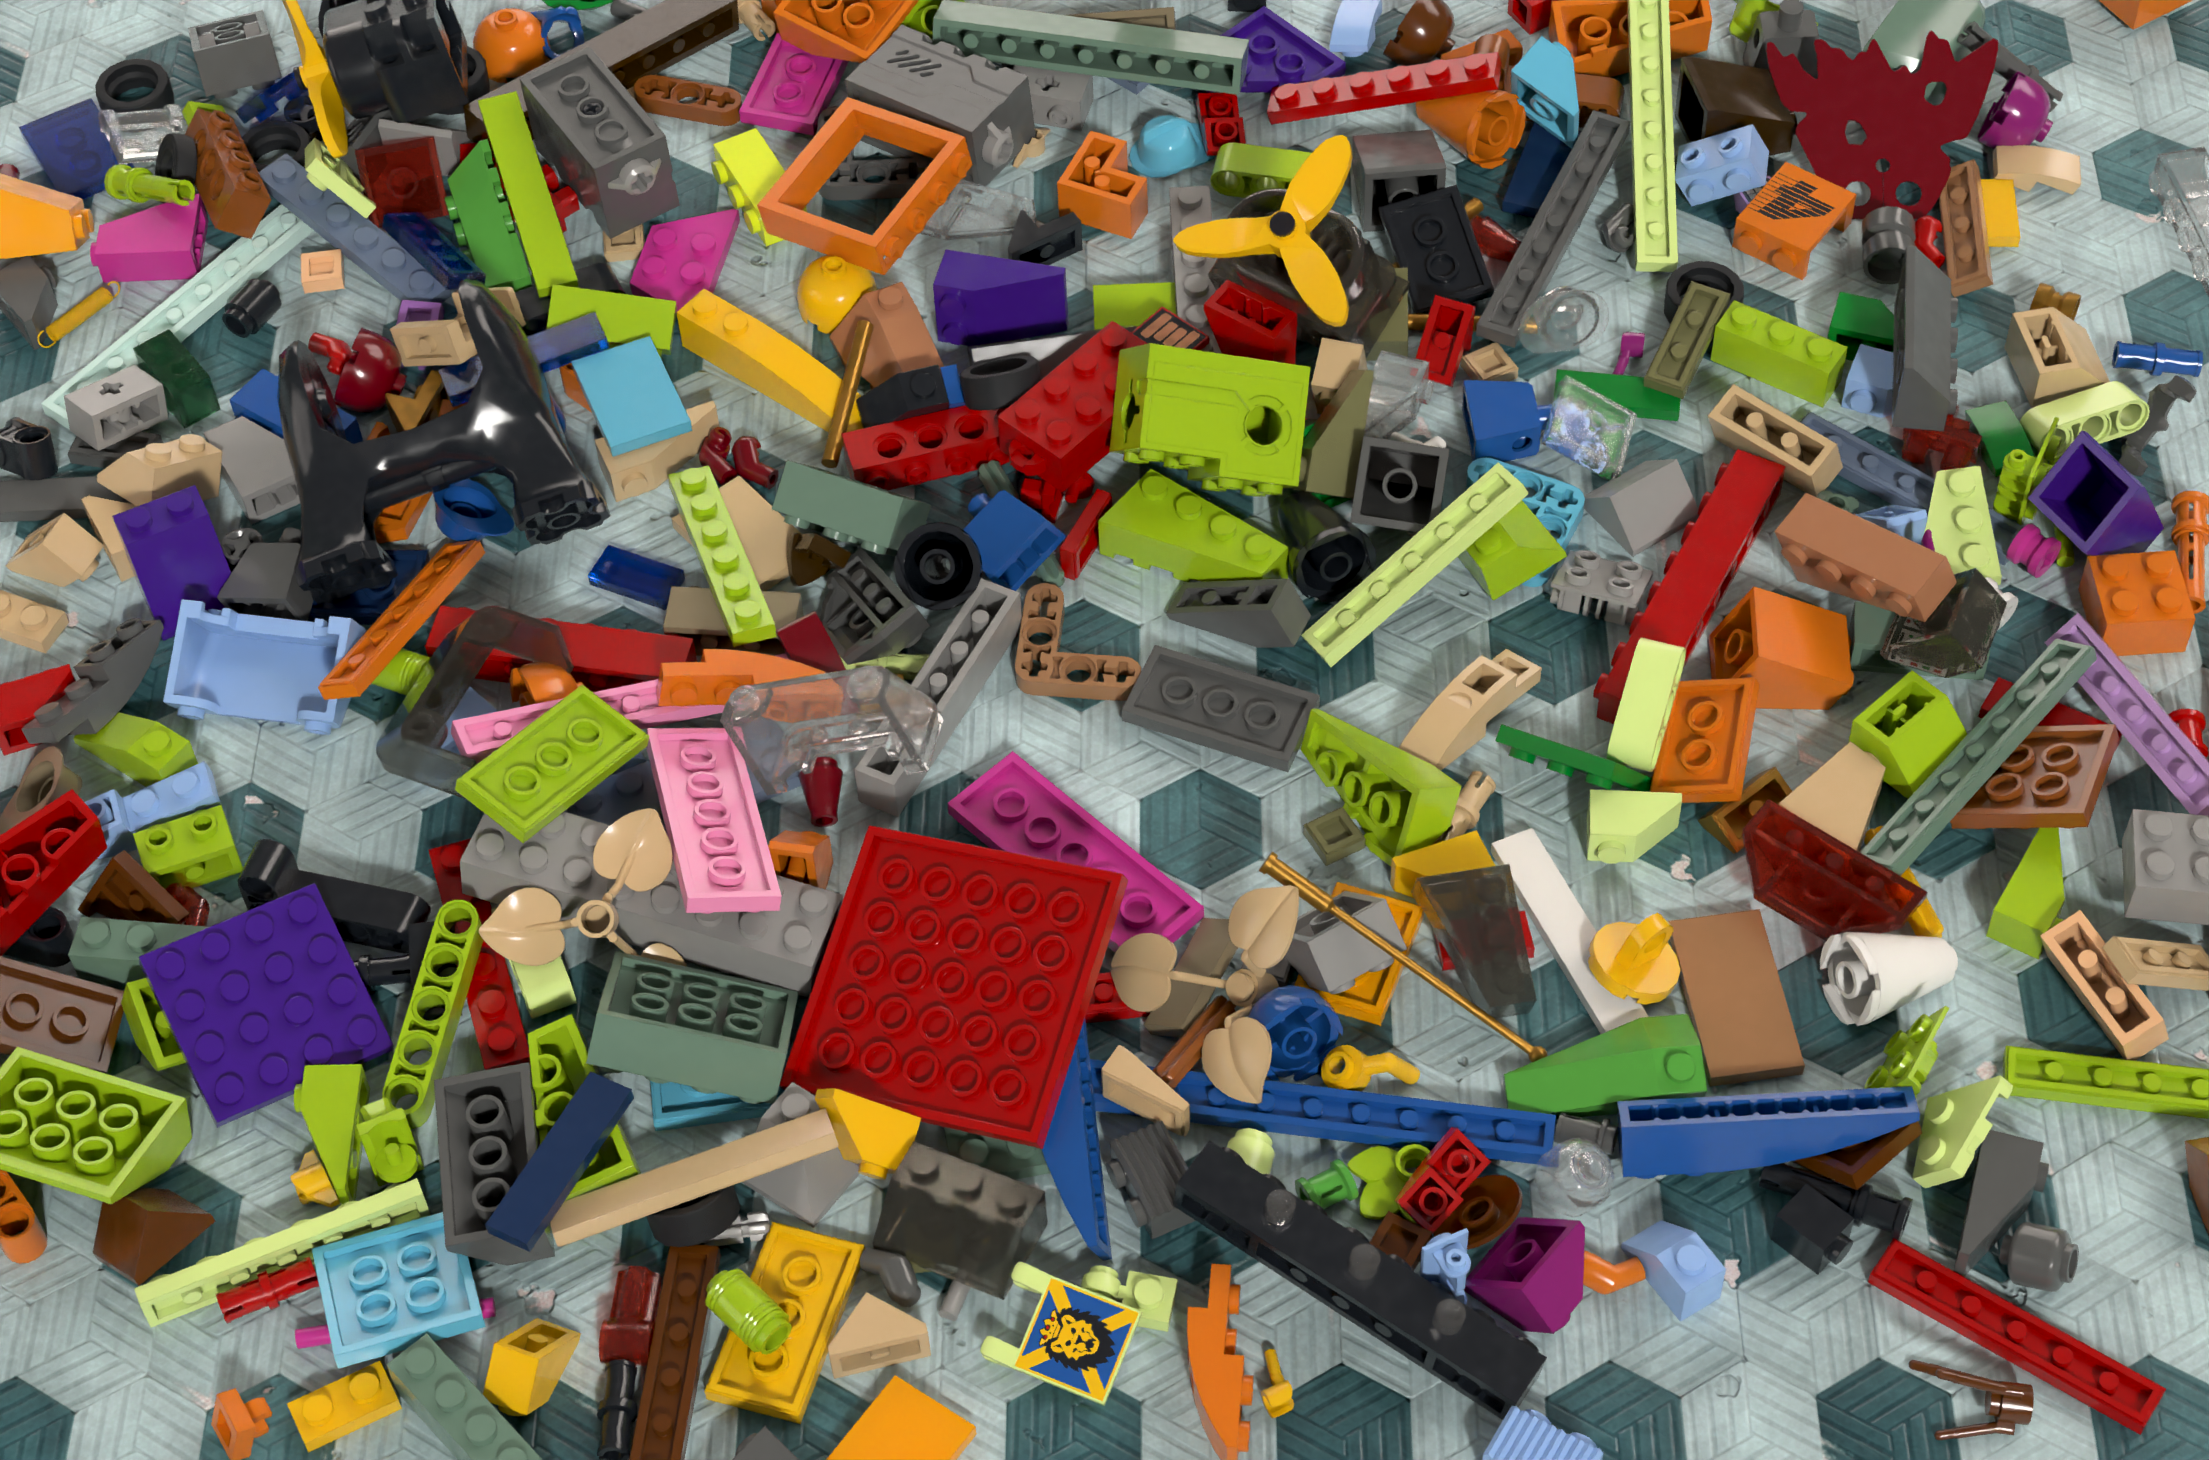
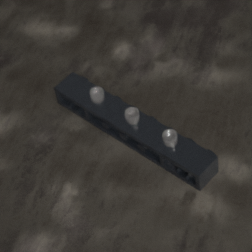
(1359, 1280)

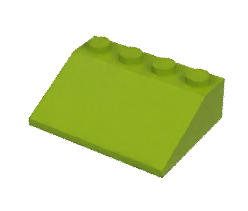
(86, 1127)

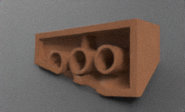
(897, 339)

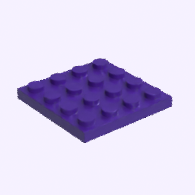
(263, 1002)

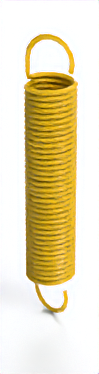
(78, 314)

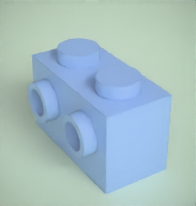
(1722, 165)

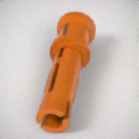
(2195, 522)

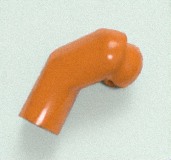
(1608, 1278)

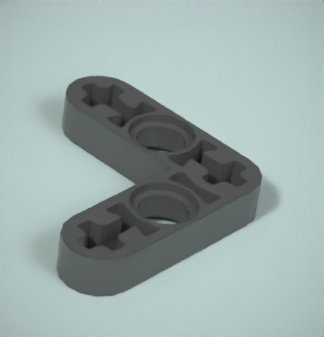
(861, 169)

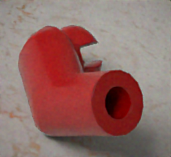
(1926, 230)
(333, 348)

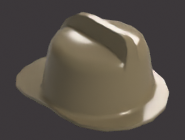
(40, 785)

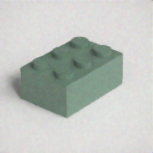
(847, 508)

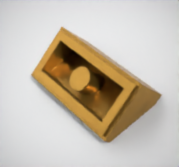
(1729, 818)

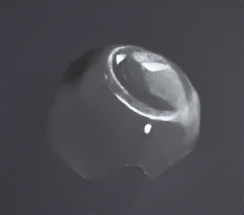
(1574, 1177)

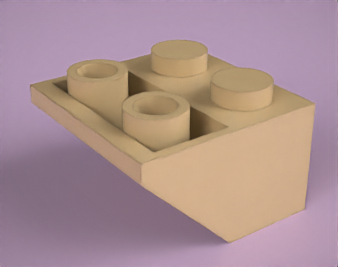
(2052, 355)

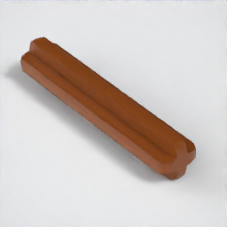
(1189, 1047)

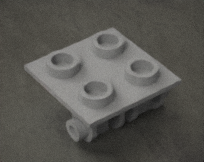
(1598, 578)

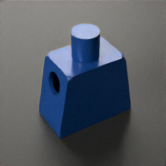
(1502, 419)
(1010, 538)

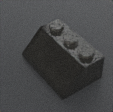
(960, 1219)

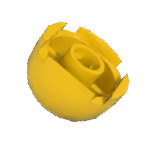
(831, 290)

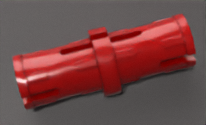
(267, 1290)

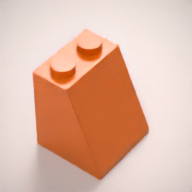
(1789, 648)

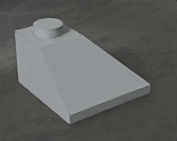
(812, 1184)

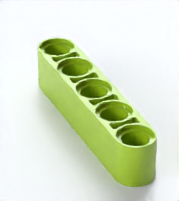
(432, 992)

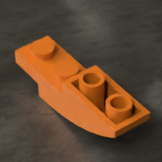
(720, 674)
(1215, 1368)

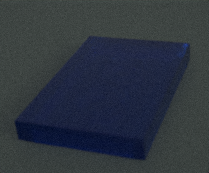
(72, 149)

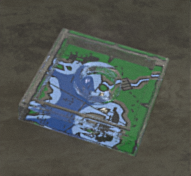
(1589, 428)

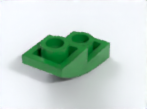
(1999, 432)

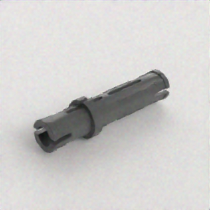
(2006, 62)

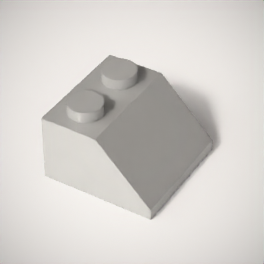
(1334, 954)

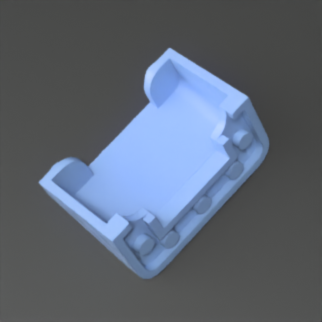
(257, 666)

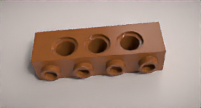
(227, 174)

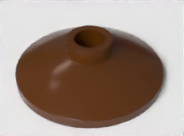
(1486, 1211)

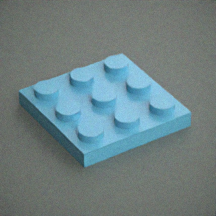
(394, 1289)

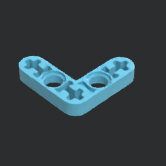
(1549, 513)

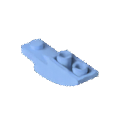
(155, 804)

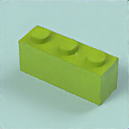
(620, 315)
(1778, 353)

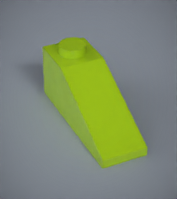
(140, 748)
(2032, 897)
(331, 1109)

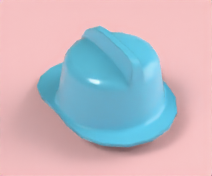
(1167, 147)

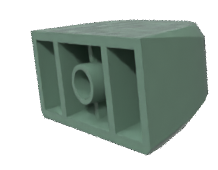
(1908, 24)

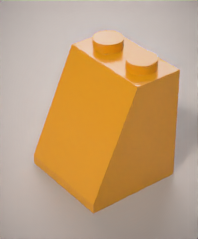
(40, 220)

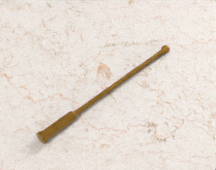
(1324, 903)

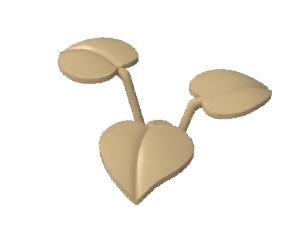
(631, 851)
(1241, 1053)

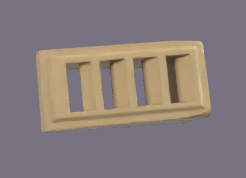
(1140, 1090)

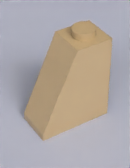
(1840, 795)

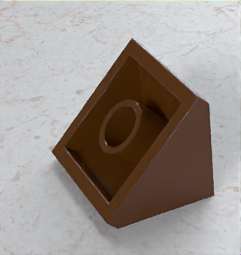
(146, 1231)

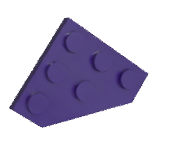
(1281, 53)

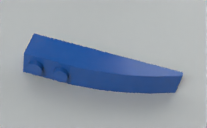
(1753, 1129)
(1074, 1152)

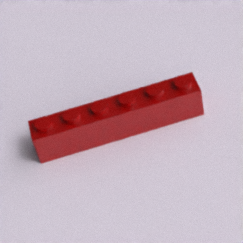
(600, 655)

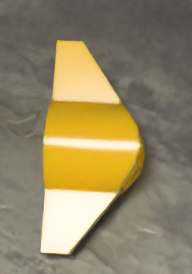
(313, 1183)

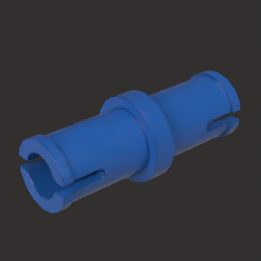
(2157, 359)

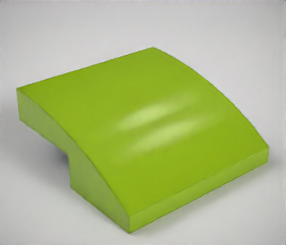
(1131, 302)

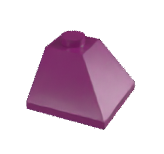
(1533, 1273)

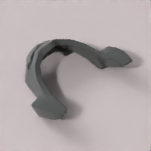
(2160, 402)

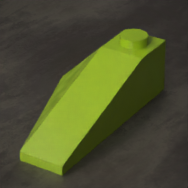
(1388, 791)

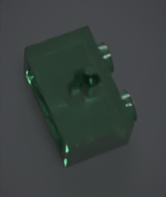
(185, 382)

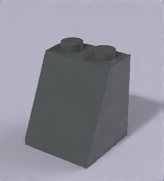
(1394, 169)
(1399, 484)

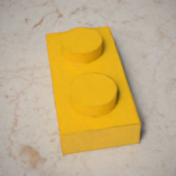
(344, 1406)

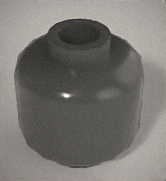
(2039, 1256)

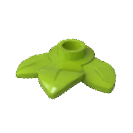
(1385, 1177)

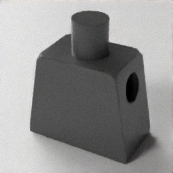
(1791, 32)
(267, 582)

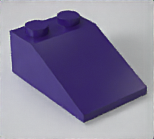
(997, 299)

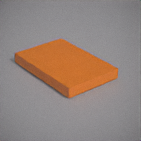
(1707, 740)

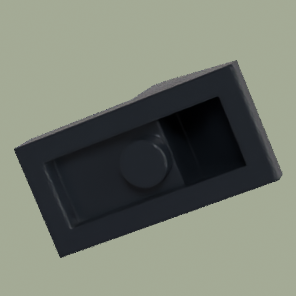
(1045, 243)

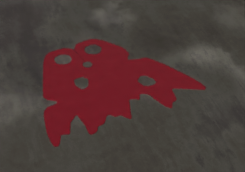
(1890, 110)

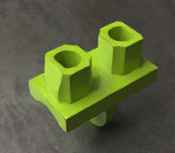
(388, 1143)

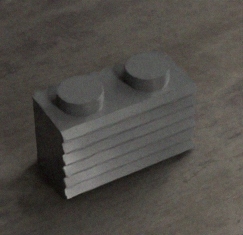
(1149, 1170)

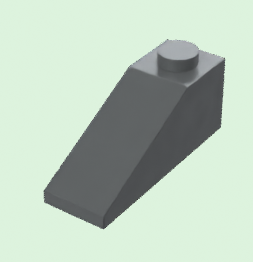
(1247, 611)
(1999, 1193)

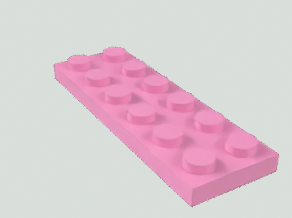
(712, 822)

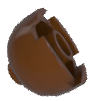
(1422, 34)

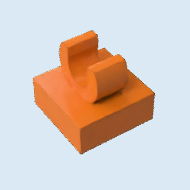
(239, 1422)

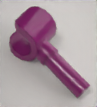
(1631, 346)

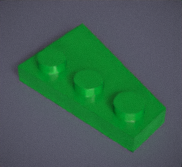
(1566, 759)

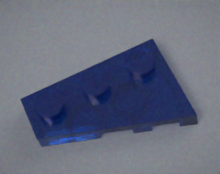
(264, 104)

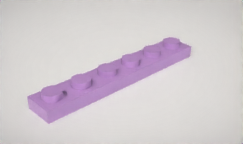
(2141, 719)

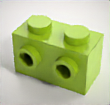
(190, 849)

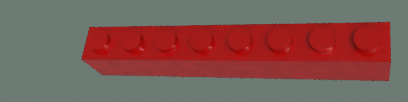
(1702, 568)

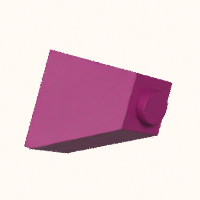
(152, 244)

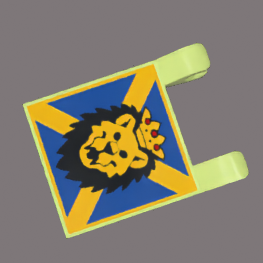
(1072, 1338)

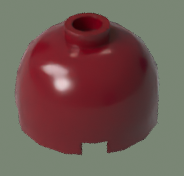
(370, 374)

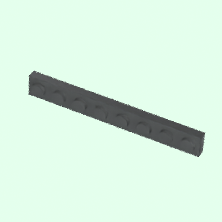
(1553, 227)

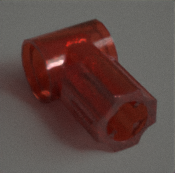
(632, 1317)

